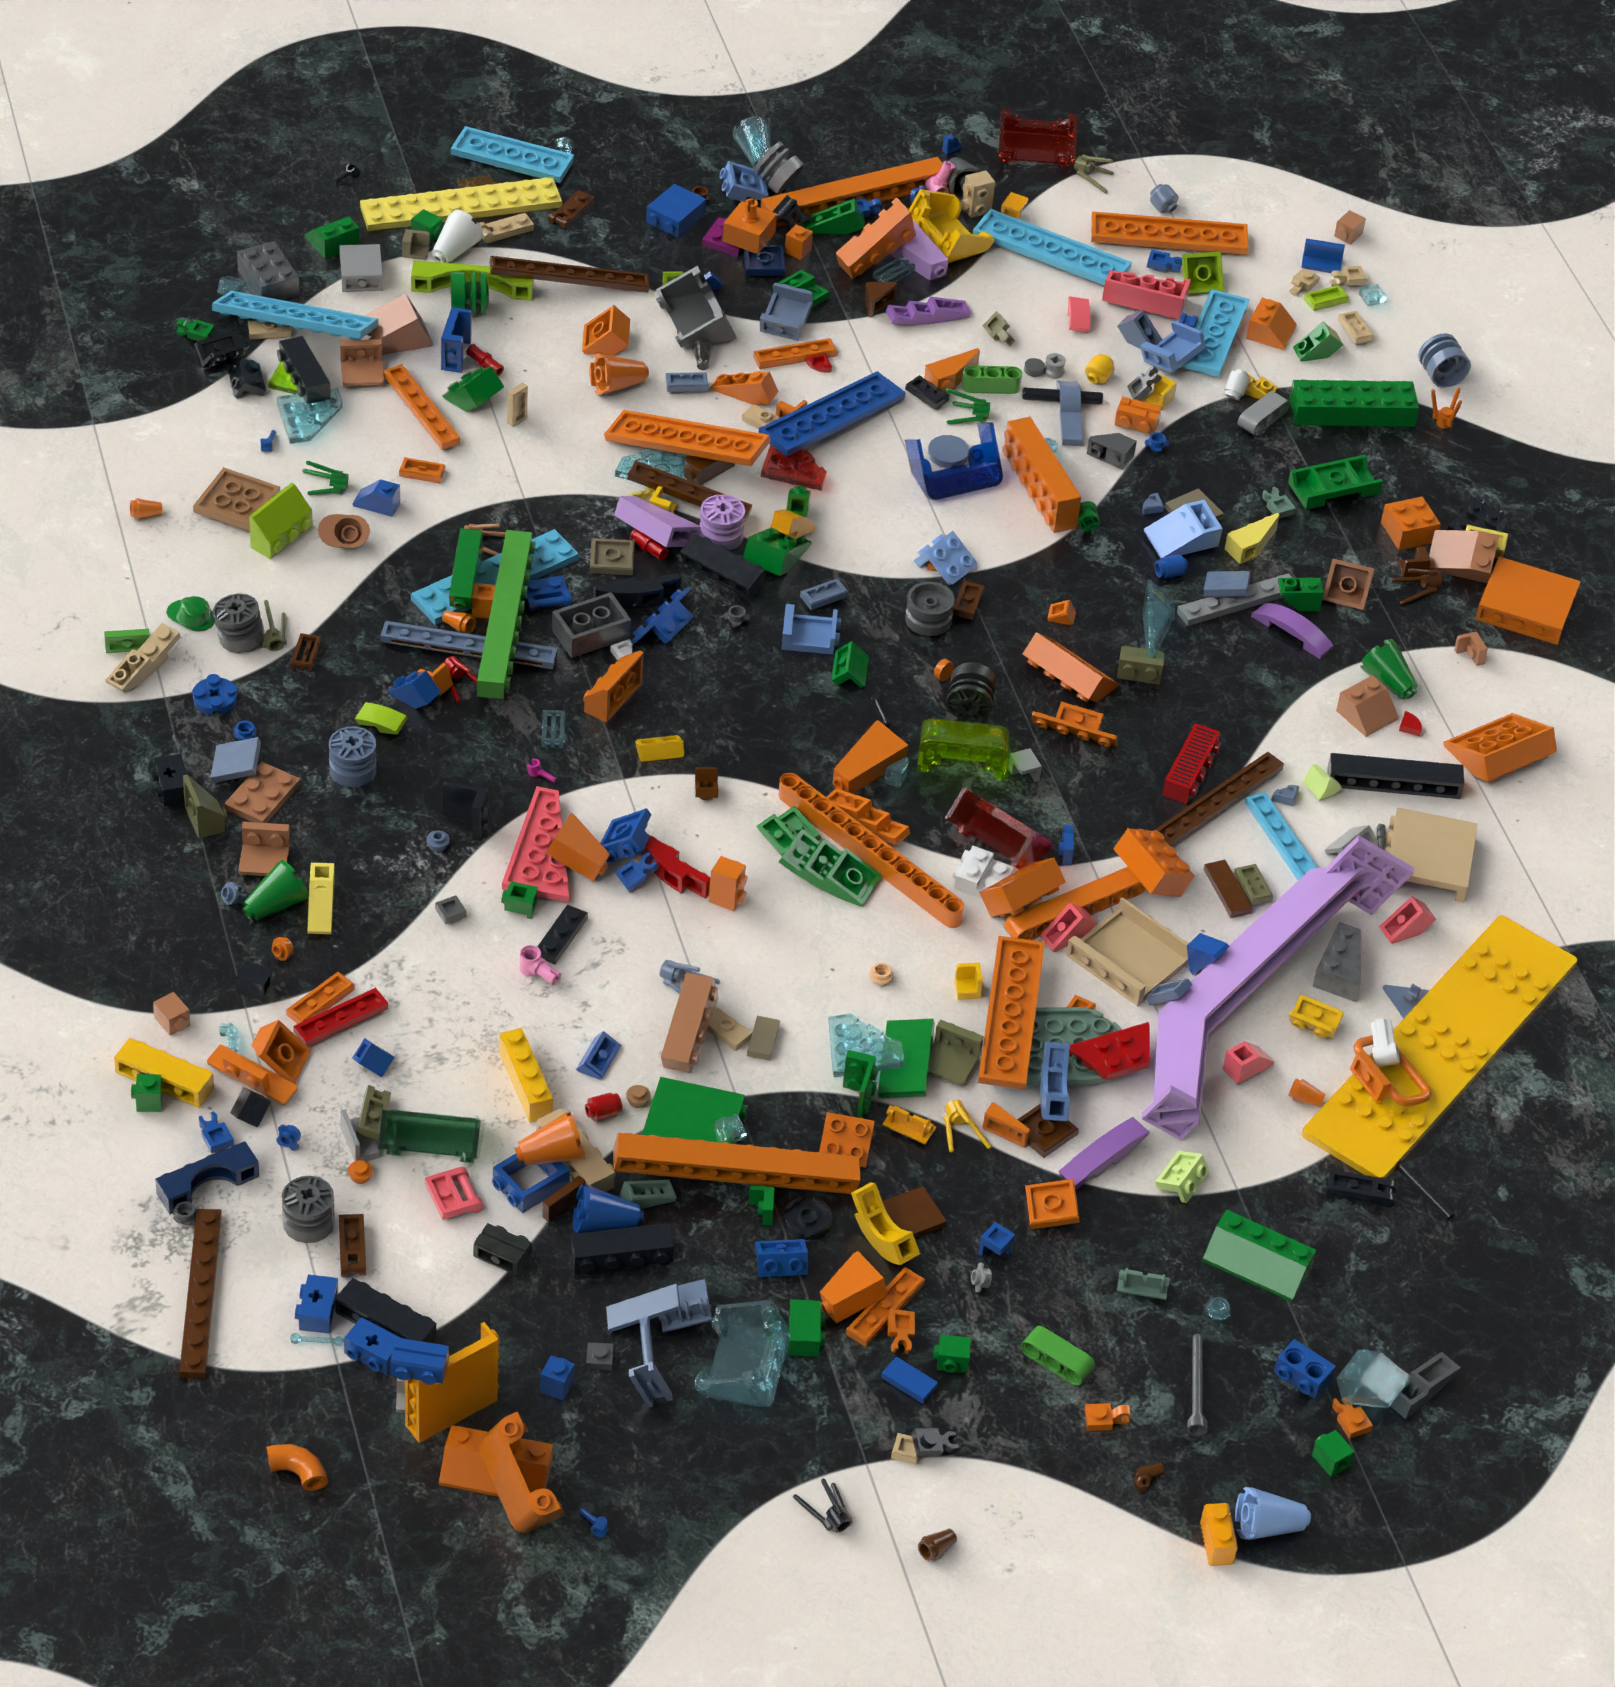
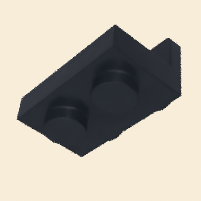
(246, 376)

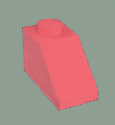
(1407, 921)
(1070, 922)

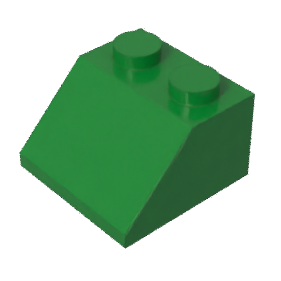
(330, 236)

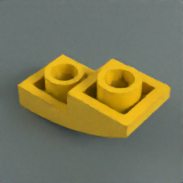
(1259, 387)

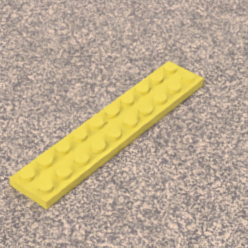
(476, 201)

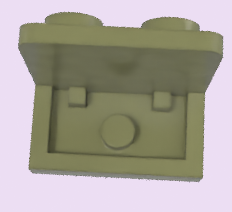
(1137, 667)
(954, 1052)

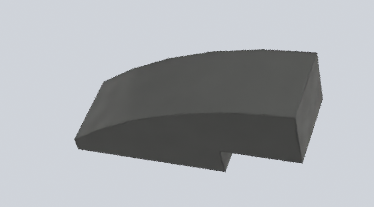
(1424, 1384)

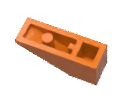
(949, 371)

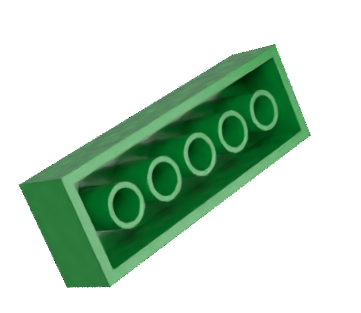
(1354, 403)

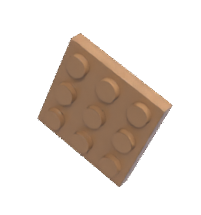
(234, 498)

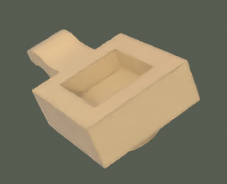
(1351, 275)
(1305, 280)

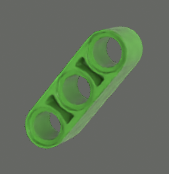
(992, 379)
(1058, 1355)

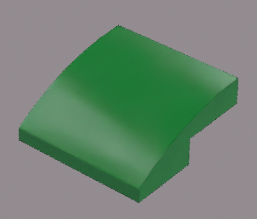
(806, 281)
(783, 829)

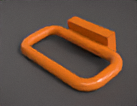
(1377, 1083)

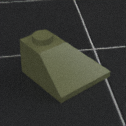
(203, 809)

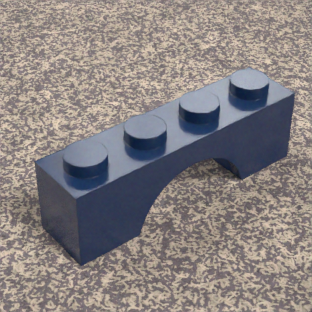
(233, 1164)

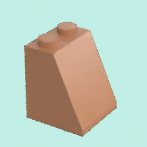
(399, 327)

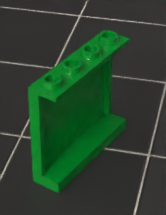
(691, 1110)

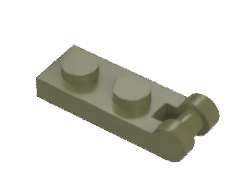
(371, 1112)

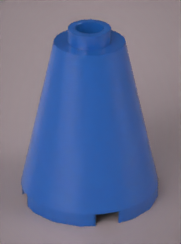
(603, 1211)

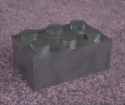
(268, 272)
(591, 625)

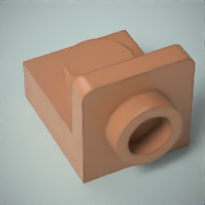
(1473, 646)

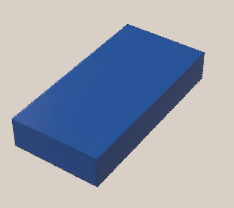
(909, 1380)

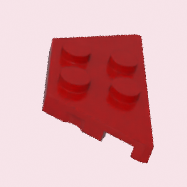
(1116, 1052)

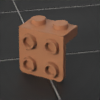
(361, 362)

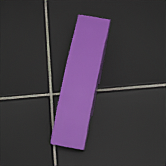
(934, 311)
(1104, 1151)

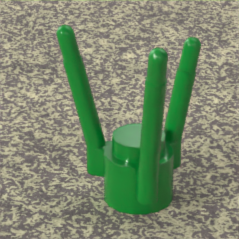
(980, 408)
(337, 479)

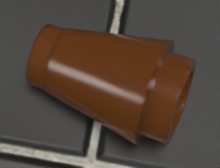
(935, 1544)

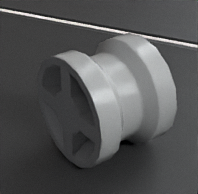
(1054, 365)

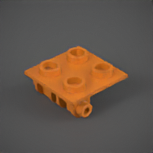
(847, 1136)

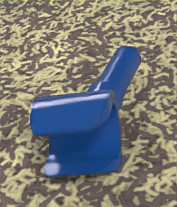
(267, 443)
(599, 1525)

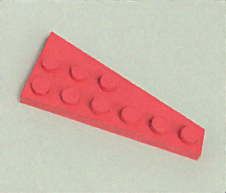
(529, 859)

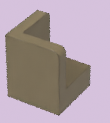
(415, 244)

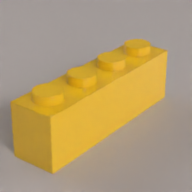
(525, 1074)
(178, 1076)

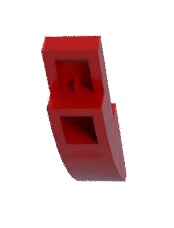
(675, 872)

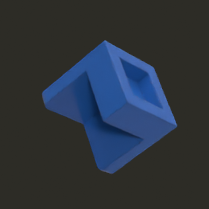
(373, 1057)
(996, 1239)

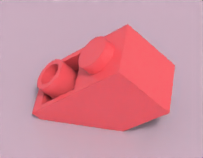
(1245, 1061)

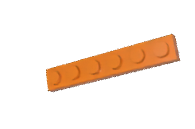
(422, 407)

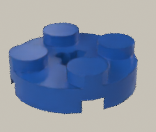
(214, 685)

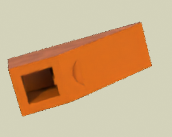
(748, 387)

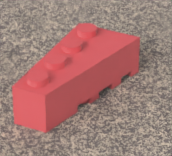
(1147, 293)

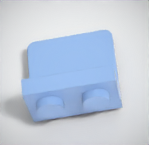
(948, 557)

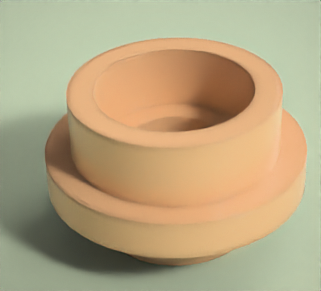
(881, 973)

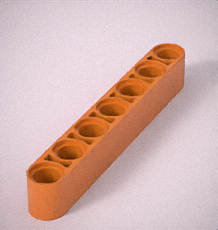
(1092, 897)

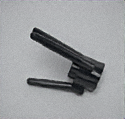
(837, 1515)

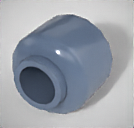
(1164, 198)

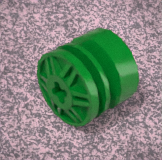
(469, 293)

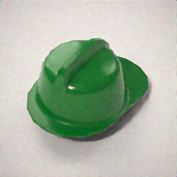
(192, 613)

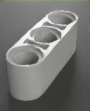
(1263, 413)

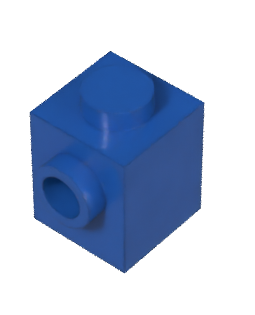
(557, 1377)

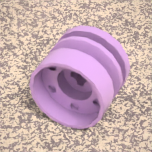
(723, 520)

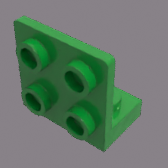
(859, 1076)

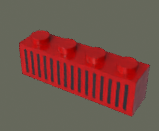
(1192, 764)

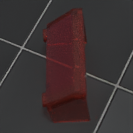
(997, 829)

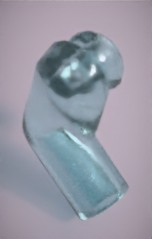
(232, 1034)

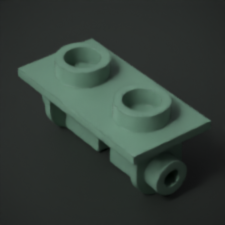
(1143, 1285)

